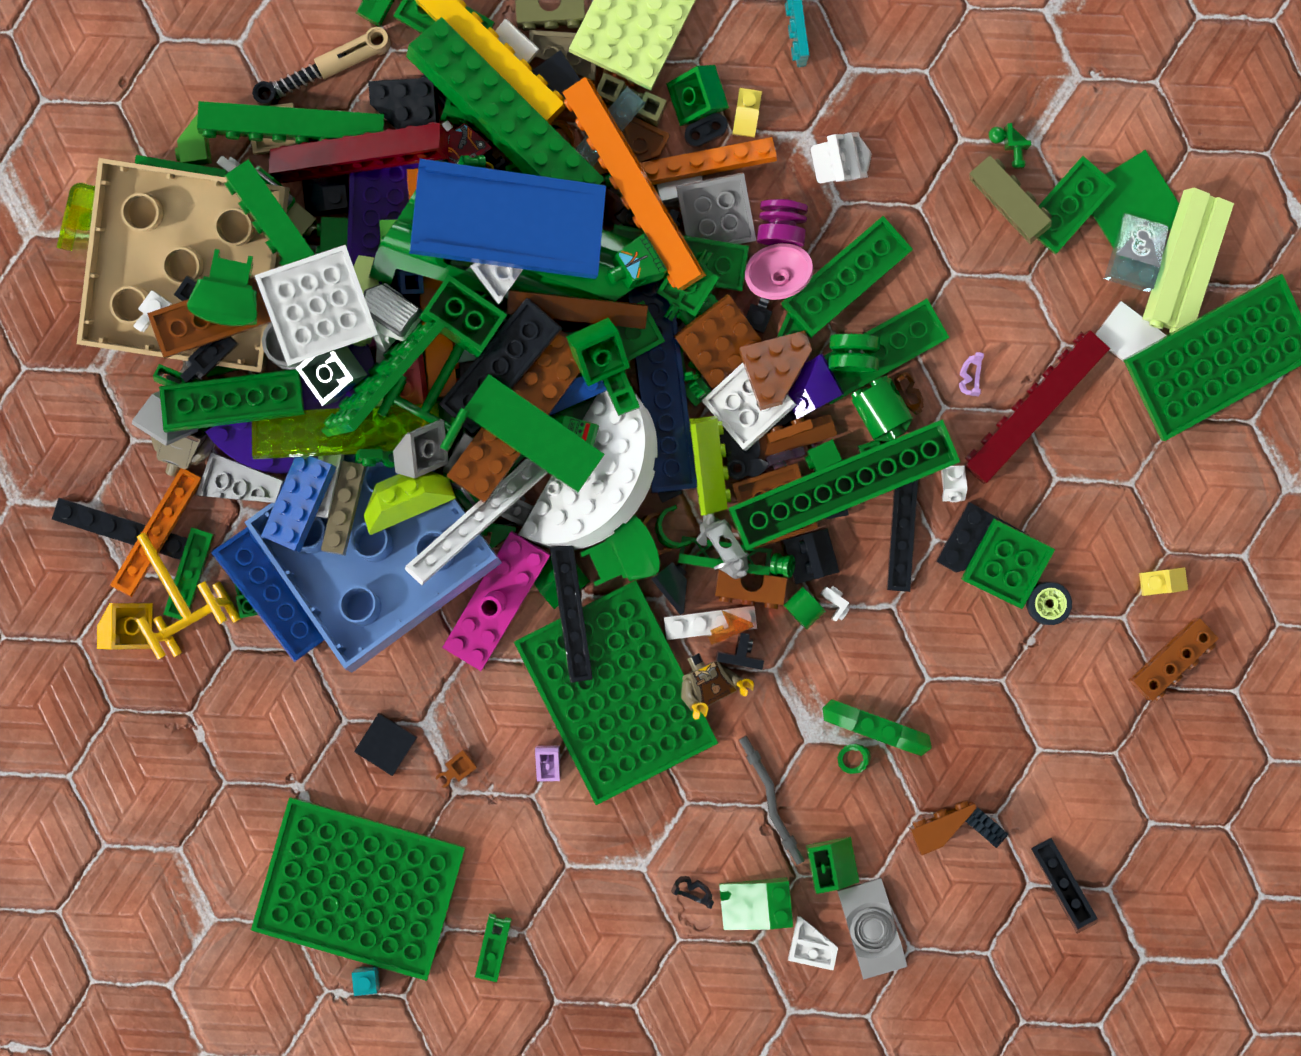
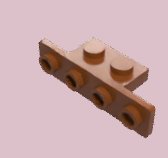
(799, 434)

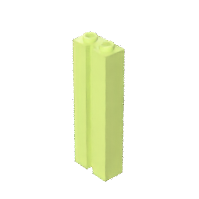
(1188, 260)

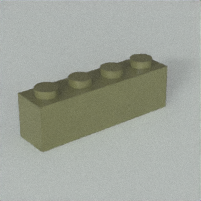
(1010, 199)

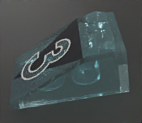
(1137, 253)

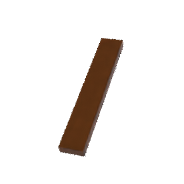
(581, 308)

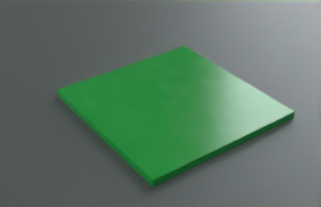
(1138, 193)

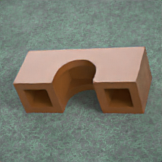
(771, 591)

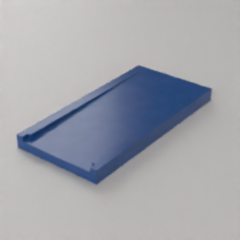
(507, 219)

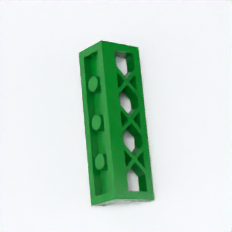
(711, 563)

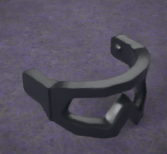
(706, 900)

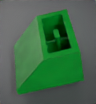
(832, 864)

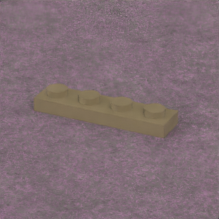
(343, 508)

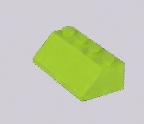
(709, 465)

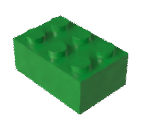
(466, 315)

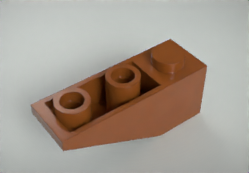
(937, 831)

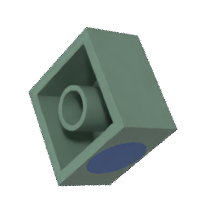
(332, 374)

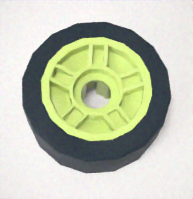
(1060, 600)

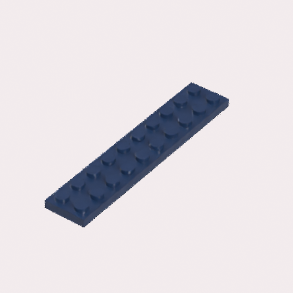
(664, 396)

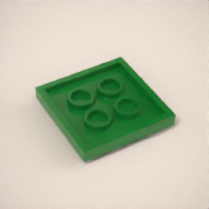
(1008, 563)

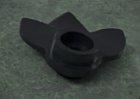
(749, 460)

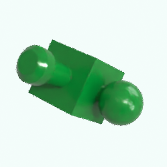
(1012, 141)

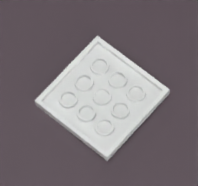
(316, 305)

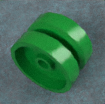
(854, 353)

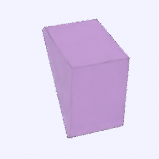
(547, 763)

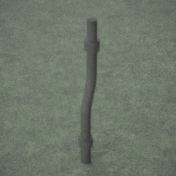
(788, 841)

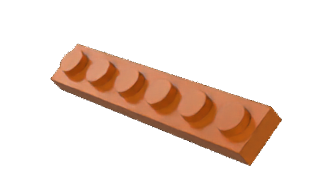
(710, 161)
(157, 530)

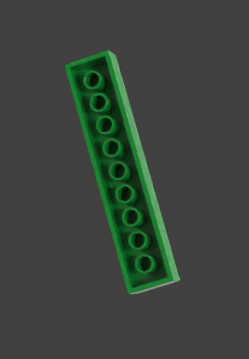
(496, 106)
(844, 485)

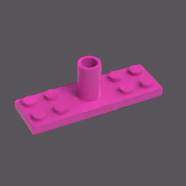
(507, 585)

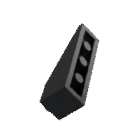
(1064, 886)

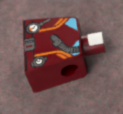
(464, 142)

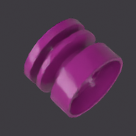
(782, 220)

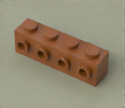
(1174, 659)

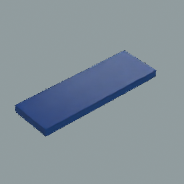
(268, 593)

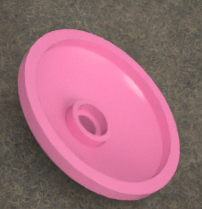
(778, 271)

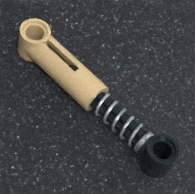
(325, 65)

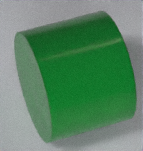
(804, 608)

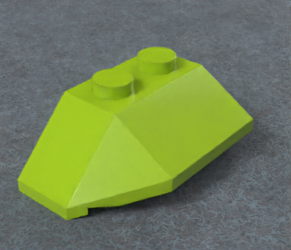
(404, 498)

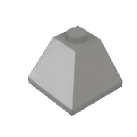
(150, 421)
(421, 451)

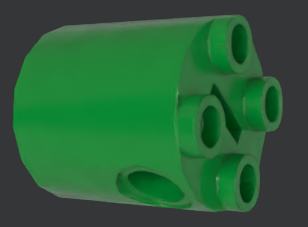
(882, 410)

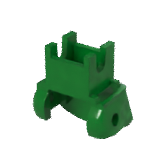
(225, 294)
(626, 553)

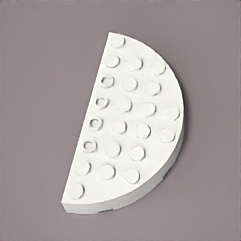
(610, 492)

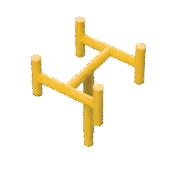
(165, 633)

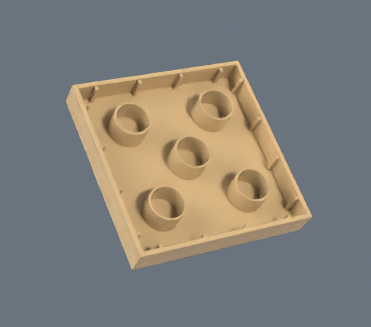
(151, 234)

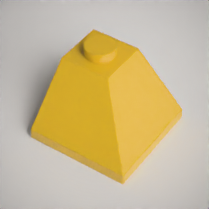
(119, 626)

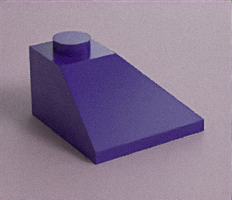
(814, 387)

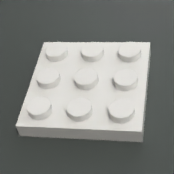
(738, 410)

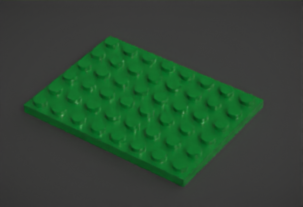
(632, 711)
(358, 888)

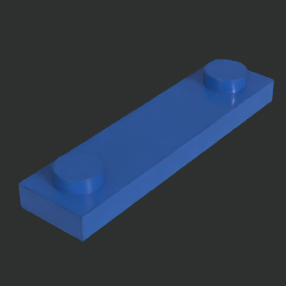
(578, 393)

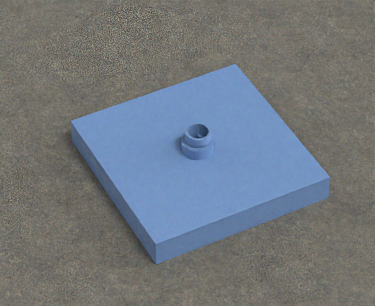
(367, 595)

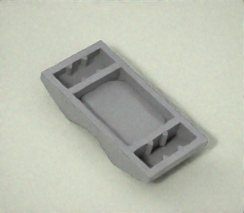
(872, 928)

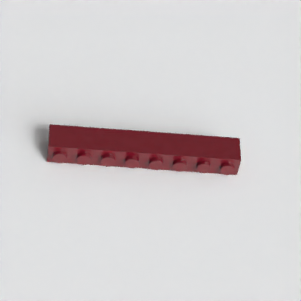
(359, 153)
(1036, 407)

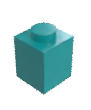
(365, 980)

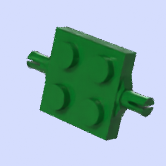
(694, 296)

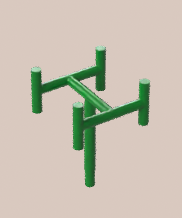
(393, 398)

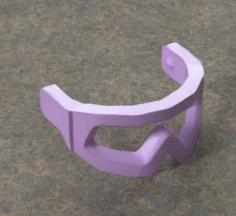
(977, 360)

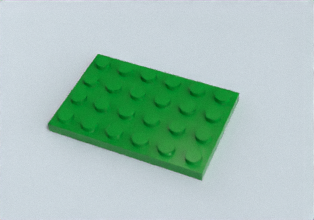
(381, 379)

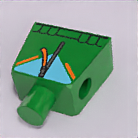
(637, 264)

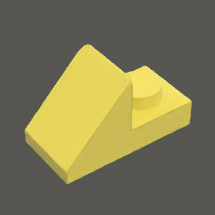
(747, 112)
(1163, 581)

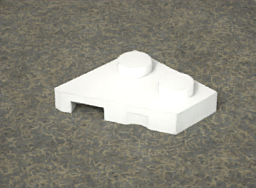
(811, 946)

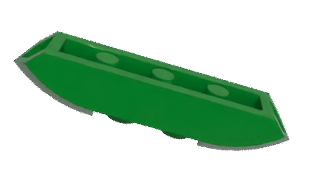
(876, 727)

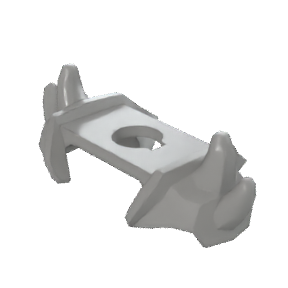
(734, 558)

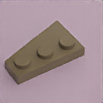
(552, 42)

